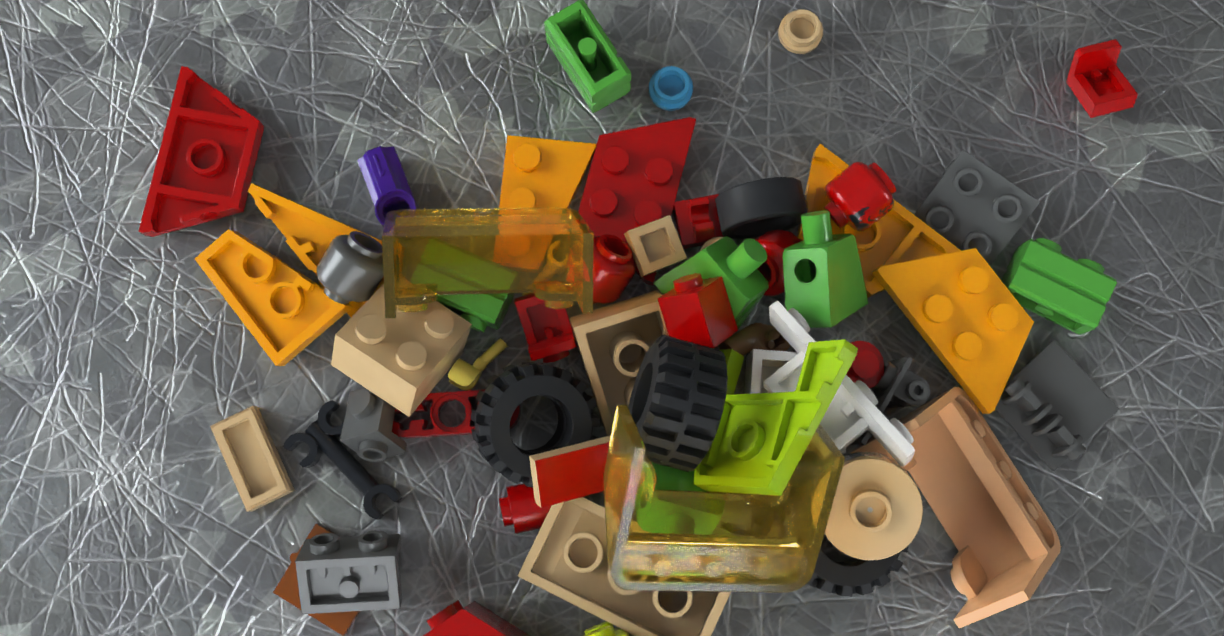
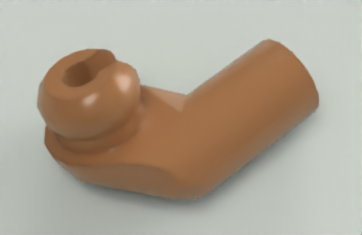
(756, 337)

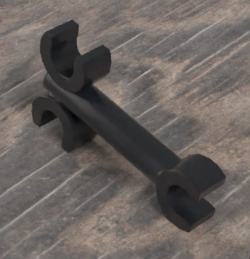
(321, 437)

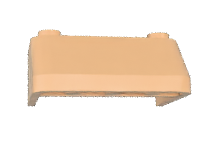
(980, 502)

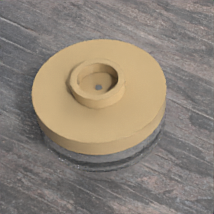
(874, 508)

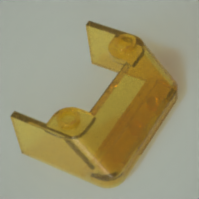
(486, 254)
(714, 537)

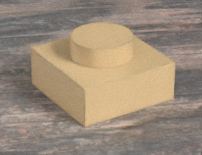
(655, 246)

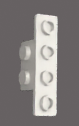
(854, 404)

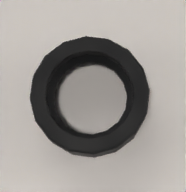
(760, 207)

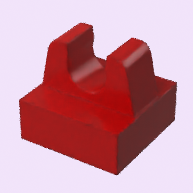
(697, 220)

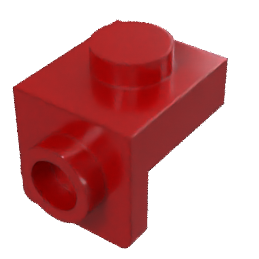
(1099, 81)
(545, 328)

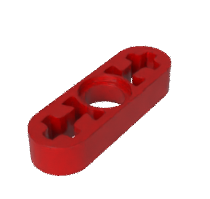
(418, 429)

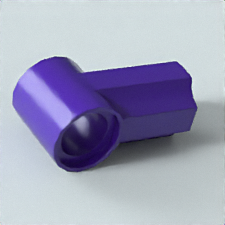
(386, 181)

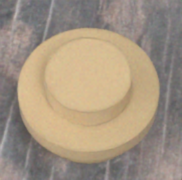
(800, 31)

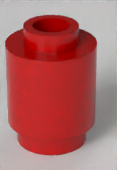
(521, 510)

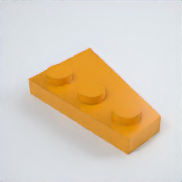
(543, 172)
(269, 296)

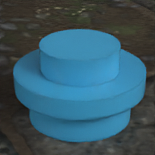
(670, 88)

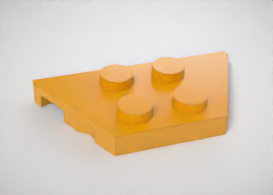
(890, 240)
(963, 318)

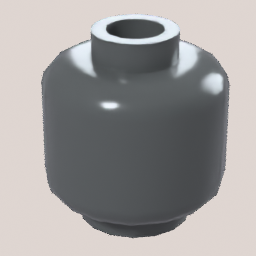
(351, 268)

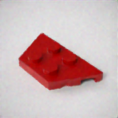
(202, 159)
(635, 178)

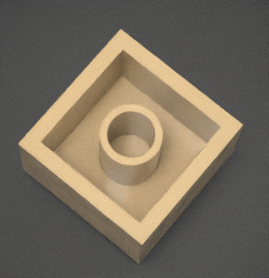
(399, 355)

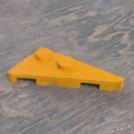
(305, 229)

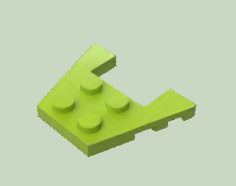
(768, 432)

